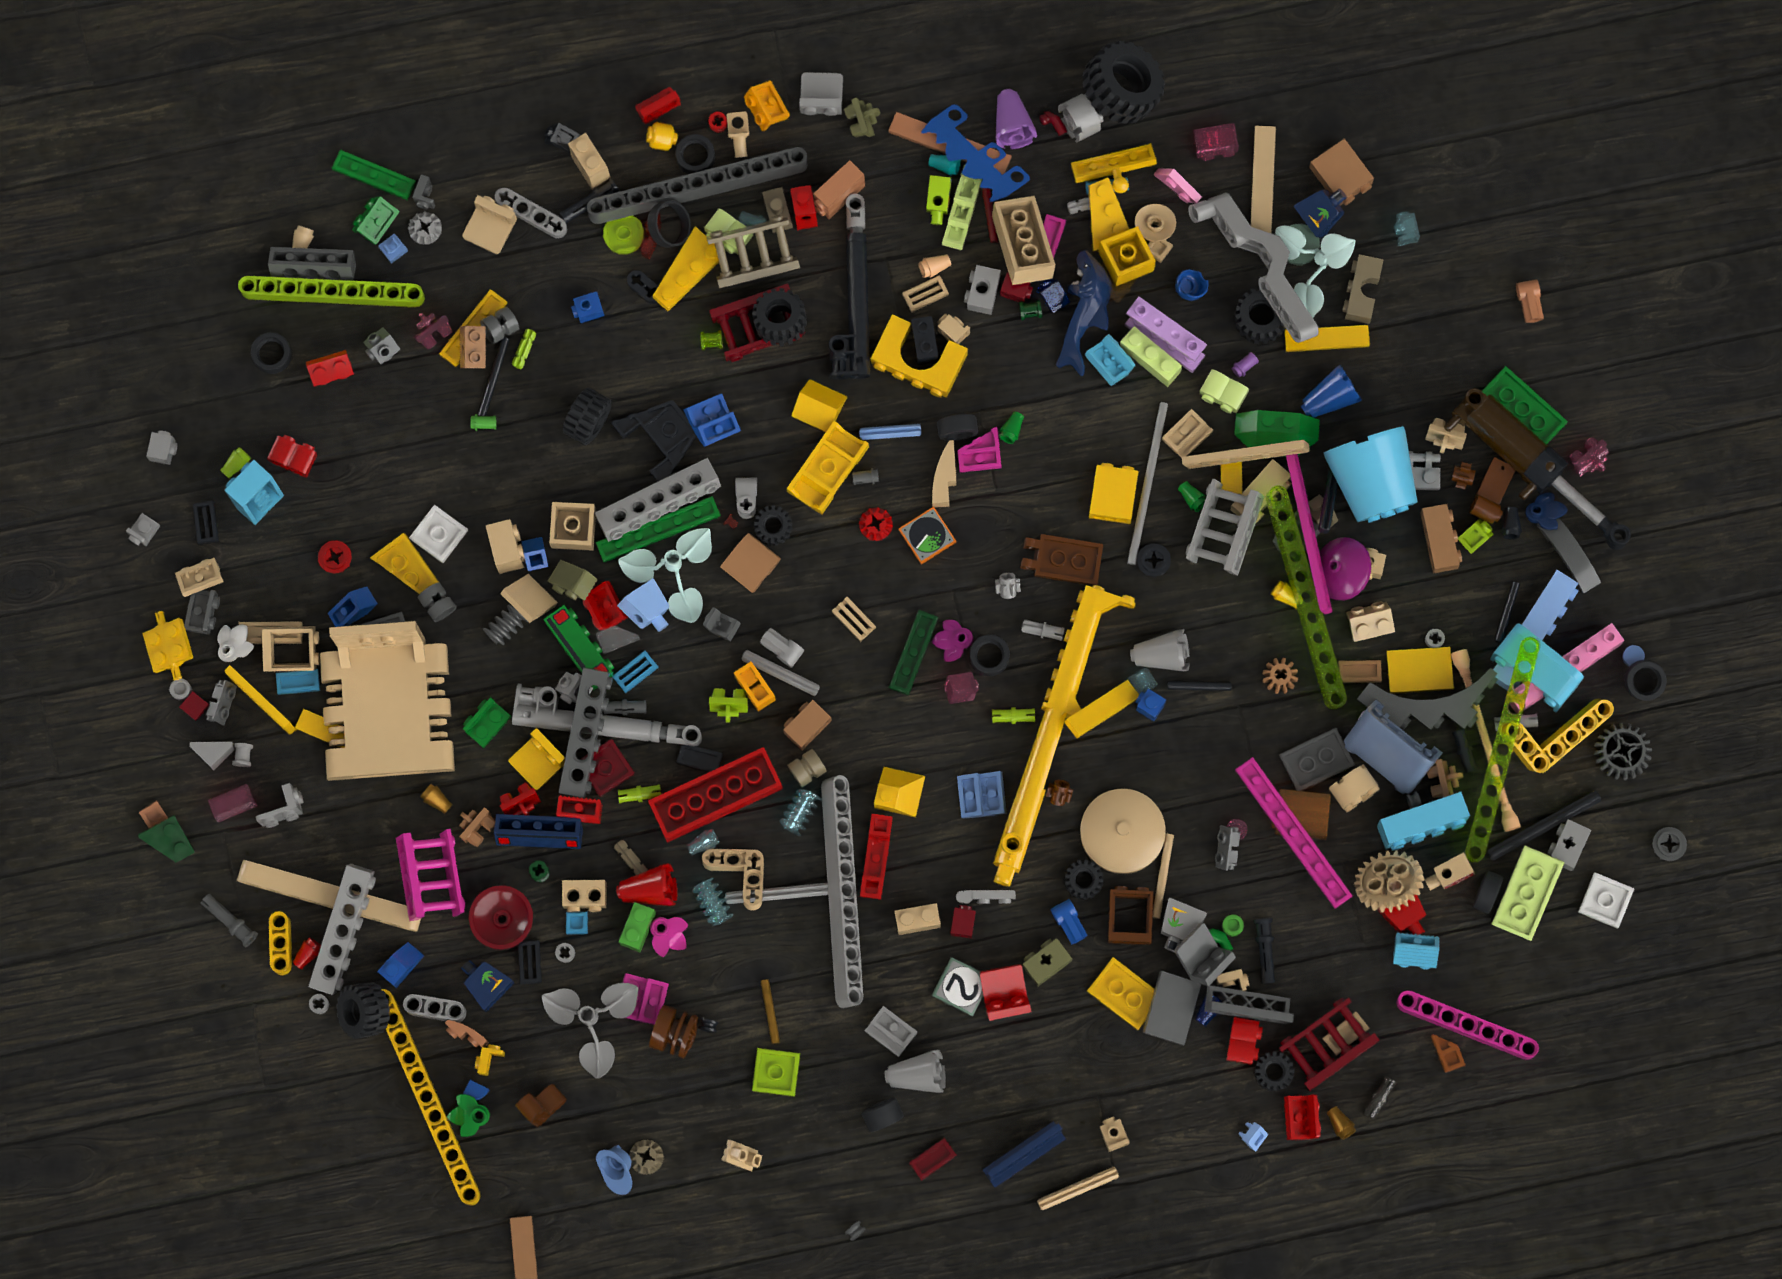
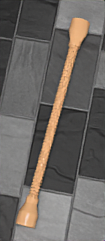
(1462, 663)

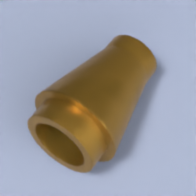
(436, 799)
(1341, 1123)

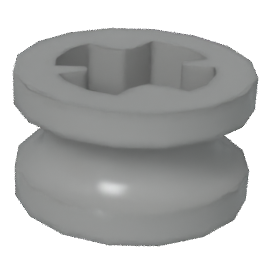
(1440, 635)
(571, 952)
(319, 997)

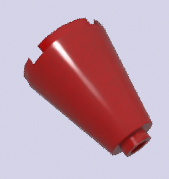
(650, 887)

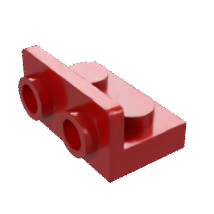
(658, 105)

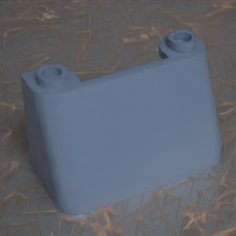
(1390, 749)

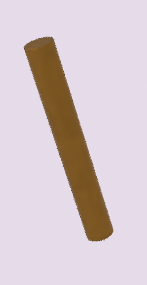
(770, 1011)

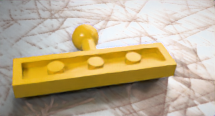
(1114, 165)

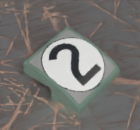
(960, 987)

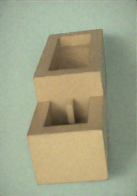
(944, 477)

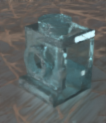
(1407, 228)

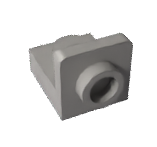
(142, 530)

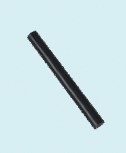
(493, 377)

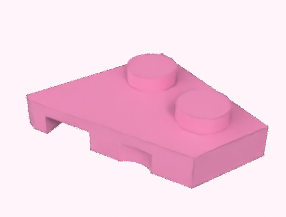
(1178, 184)

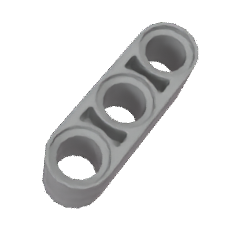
(425, 1003)

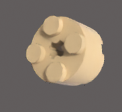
(1354, 788)

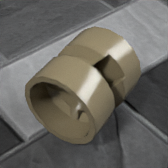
(806, 768)

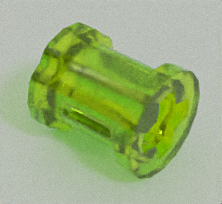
(711, 340)

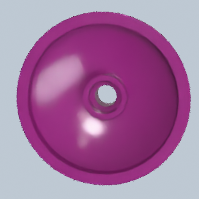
(1352, 567)

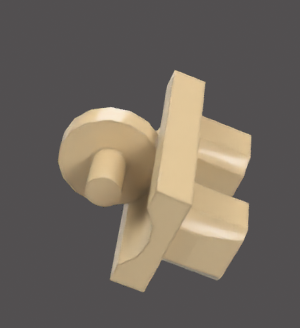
(1445, 439)
(741, 1156)

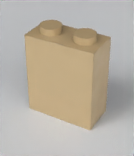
(589, 161)

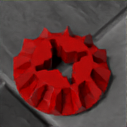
(871, 532)
(338, 548)

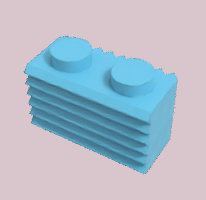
(1416, 950)

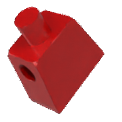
(804, 206)
(1407, 917)

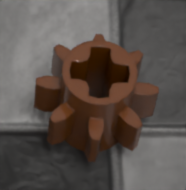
(1463, 475)
(1059, 792)

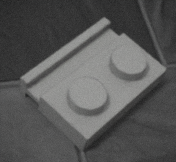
(891, 1031)

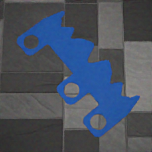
(978, 163)

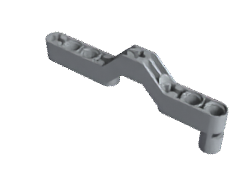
(1273, 254)

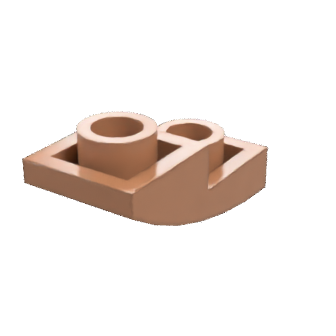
(457, 1029)

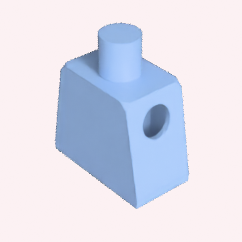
(646, 606)

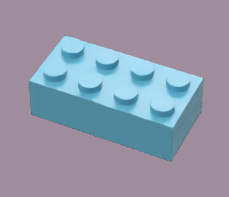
(253, 491)
(1423, 821)

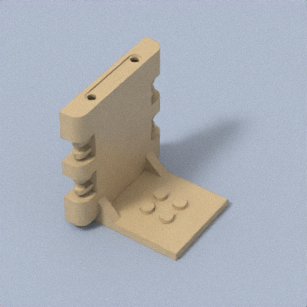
(385, 702)

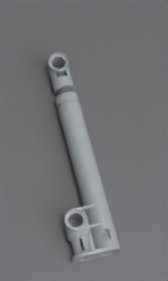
(534, 712)

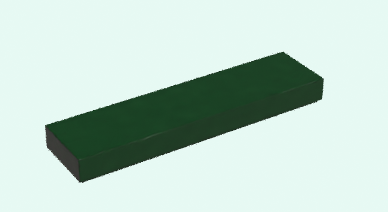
(913, 652)

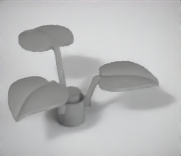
(619, 1000)

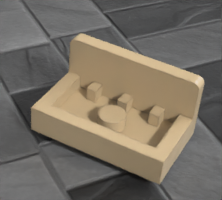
(1370, 621)

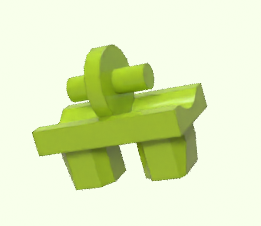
(727, 706)

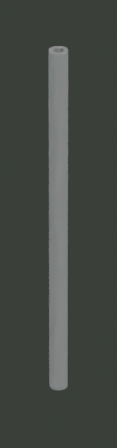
(1147, 483)

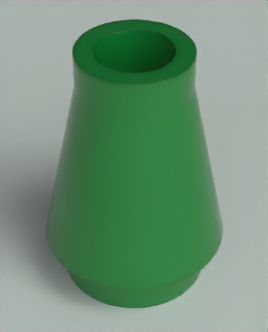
(1010, 430)
(1192, 496)

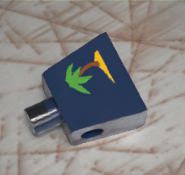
(1321, 211)
(485, 983)

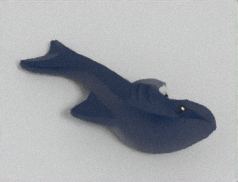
(1091, 310)

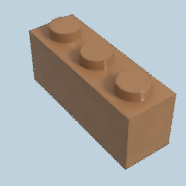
(1441, 538)

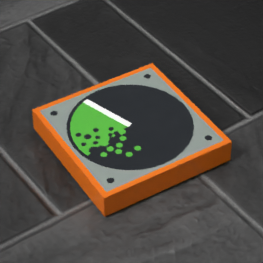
(927, 535)

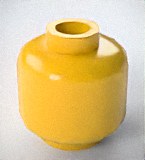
(661, 136)

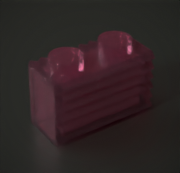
(1215, 141)
(232, 803)

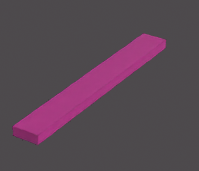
(1309, 533)
(1293, 833)

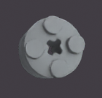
(1080, 117)

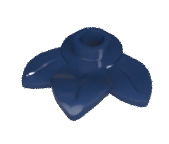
(1548, 511)

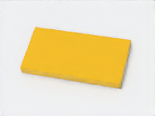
(259, 700)

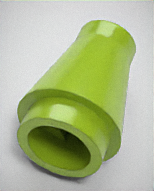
(235, 462)

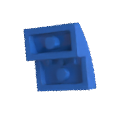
(712, 420)

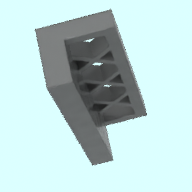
(1248, 1012)

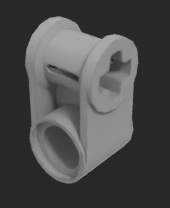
(746, 494)

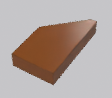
(1448, 1054)

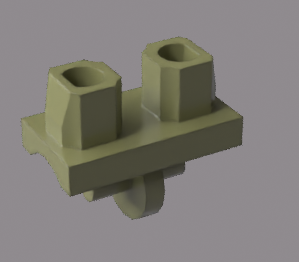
(866, 117)

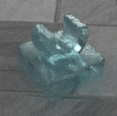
(1142, 680)

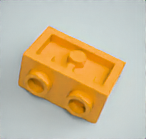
(766, 105)

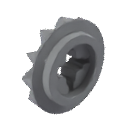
(421, 236)

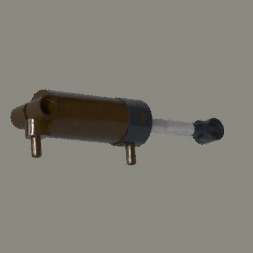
(1528, 455)

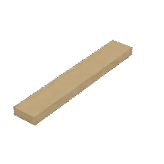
(1263, 178)
(1246, 454)

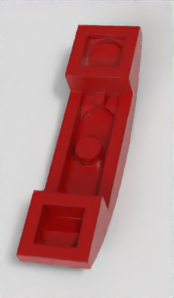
(876, 856)

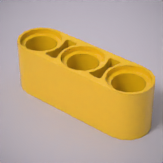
(283, 953)

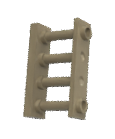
(767, 266)

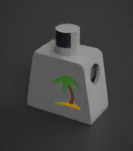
(1179, 922)

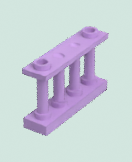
(1166, 334)

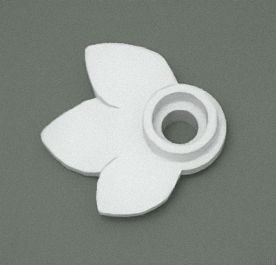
(235, 640)

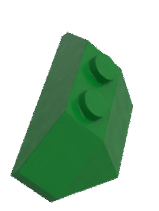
(1274, 427)

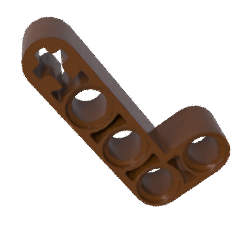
(540, 1108)

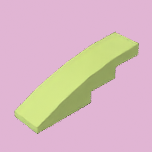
(961, 212)

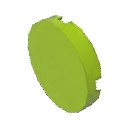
(623, 235)

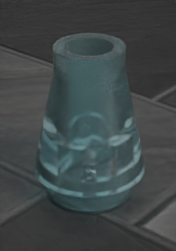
(703, 842)

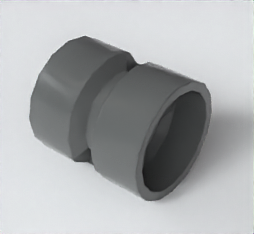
(500, 324)
(442, 607)

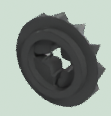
(1676, 837)

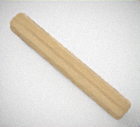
(1078, 1188)

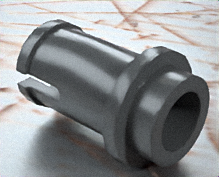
(869, 476)

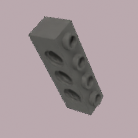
(312, 263)

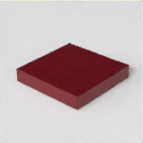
(610, 768)

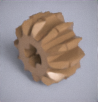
(1280, 668)

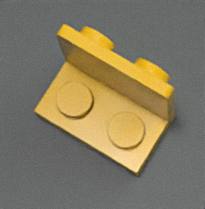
(537, 760)

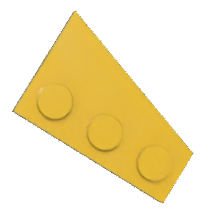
(1105, 211)
(405, 563)

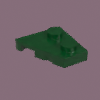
(168, 839)

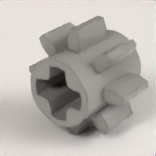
(1007, 585)

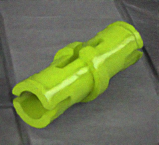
(1013, 715)
(639, 793)

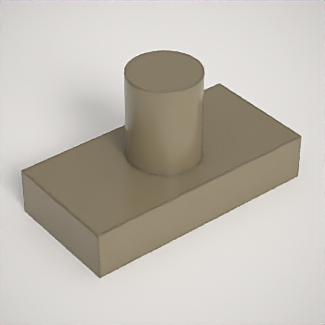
(776, 205)

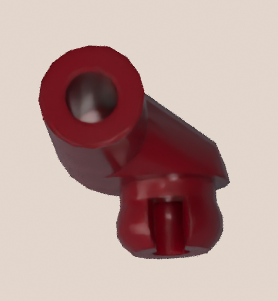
(1055, 120)

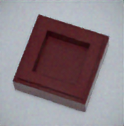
(194, 706)

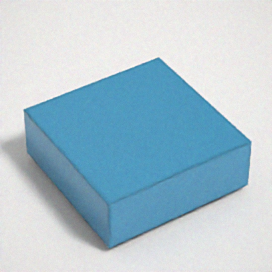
(576, 922)

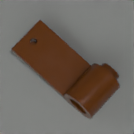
(1491, 491)

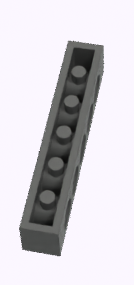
(569, 784)

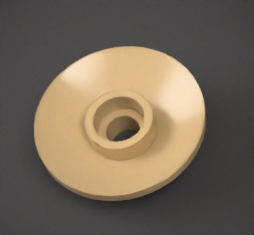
(1158, 215)

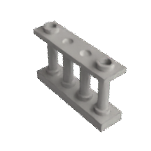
(1239, 541)

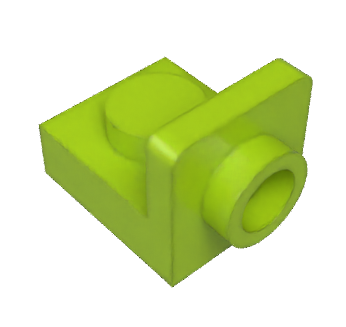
(1476, 535)

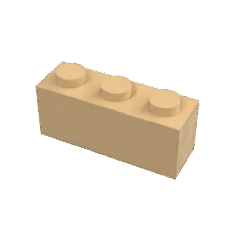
(1270, 476)

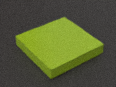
(776, 1072)

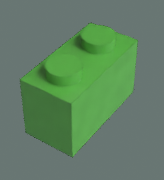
(637, 927)

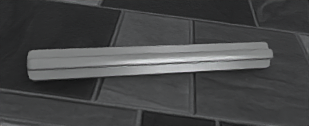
(781, 893)

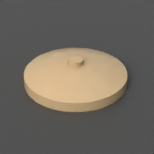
(1122, 831)

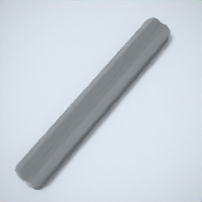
(781, 673)

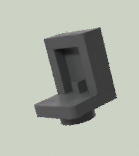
(721, 624)

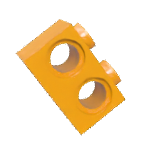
(754, 686)

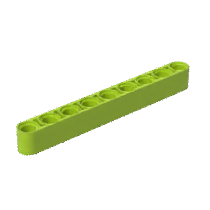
(322, 286)

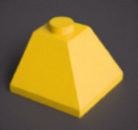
(899, 792)

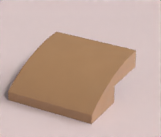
(750, 562)

